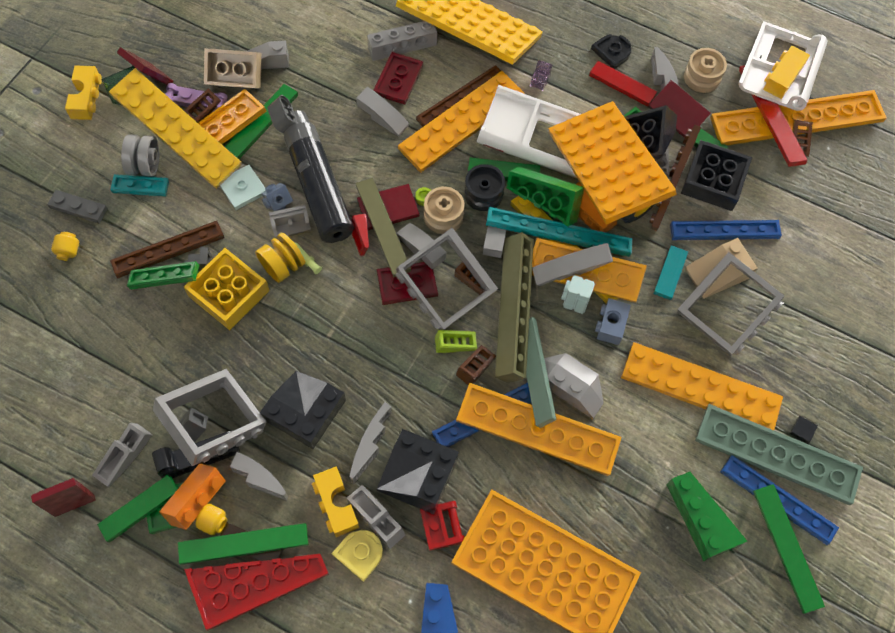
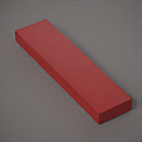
(623, 83)

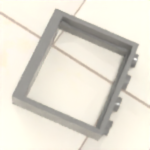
(470, 262)
(750, 332)
(195, 390)

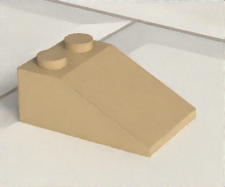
(731, 276)

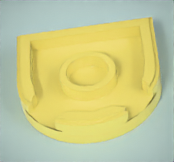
(360, 553)

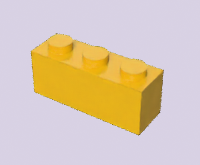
(785, 71)

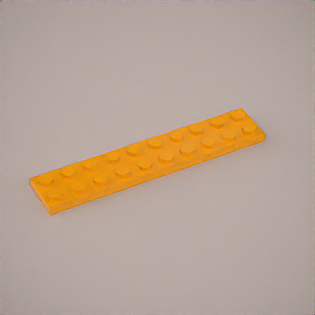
(824, 112)

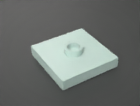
(242, 187)

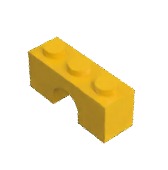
(82, 105)
(341, 519)

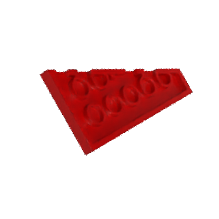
(241, 587)

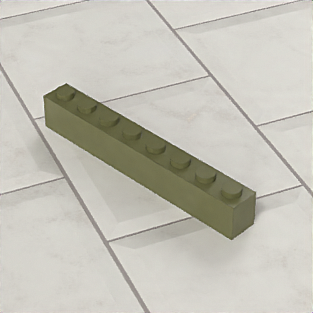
(514, 308)

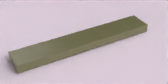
(382, 224)

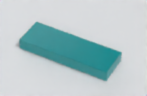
(139, 185)
(670, 272)

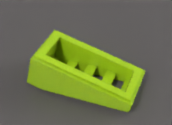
(455, 347)

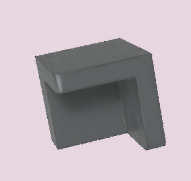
(202, 258)
(194, 423)

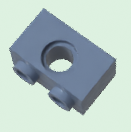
(619, 313)

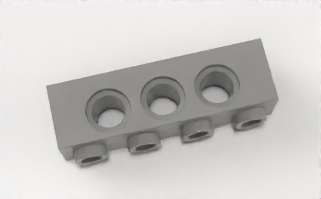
(402, 40)

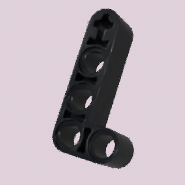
(176, 464)

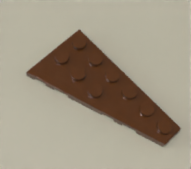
(675, 173)

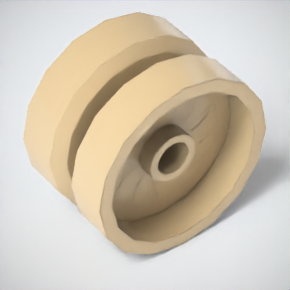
(705, 70)
(443, 209)

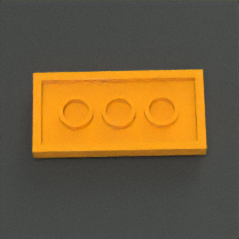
(232, 116)

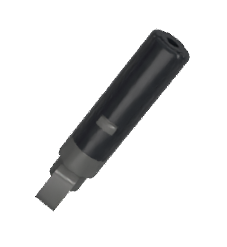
(313, 171)

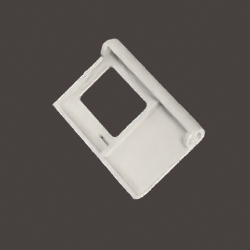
(758, 68)
(512, 123)

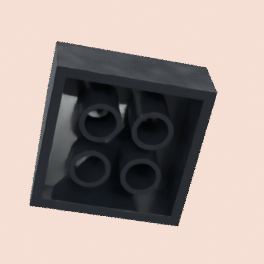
(654, 129)
(716, 175)
(303, 408)
(418, 471)

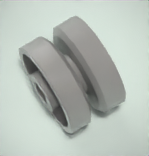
(140, 155)

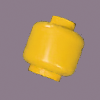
(65, 246)
(211, 519)

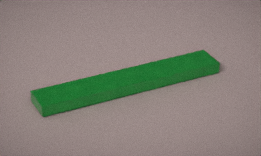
(250, 134)
(243, 543)
(788, 549)

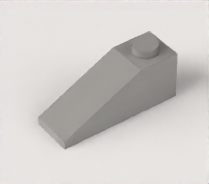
(273, 54)

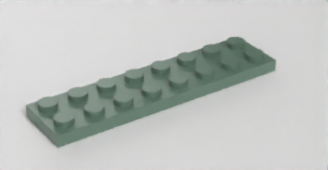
(779, 454)

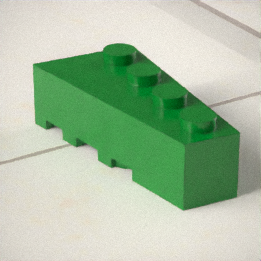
(549, 193)
(705, 520)

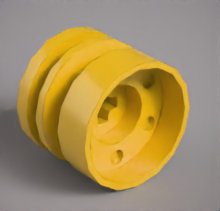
(282, 256)

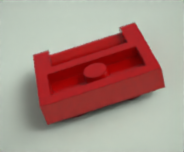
(435, 526)

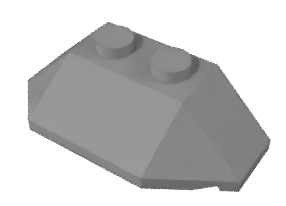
(574, 383)

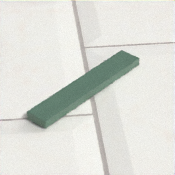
(538, 379)

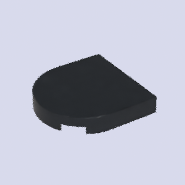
(613, 49)

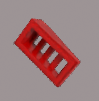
(360, 233)

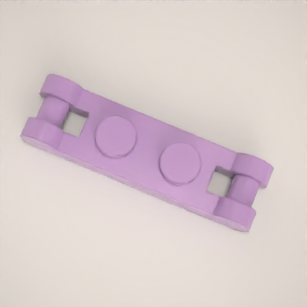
(186, 96)

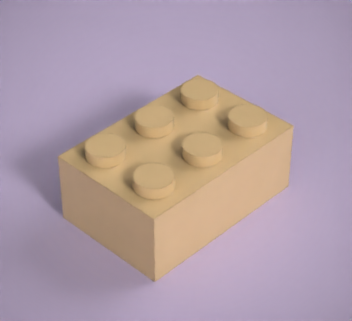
(232, 68)

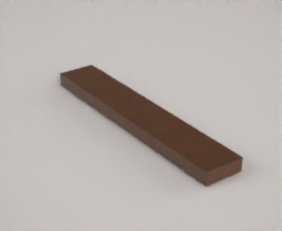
(443, 105)
(167, 249)

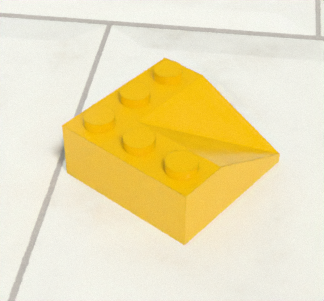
(227, 288)

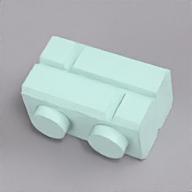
(577, 294)

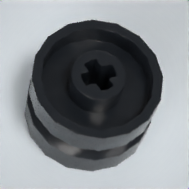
(484, 187)

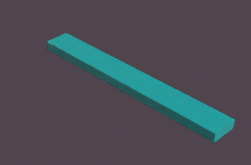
(557, 231)

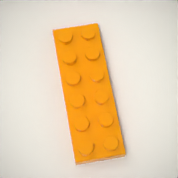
(616, 279)

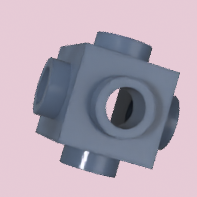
(276, 197)

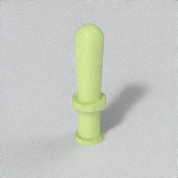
(309, 261)

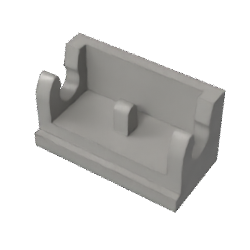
(290, 221)

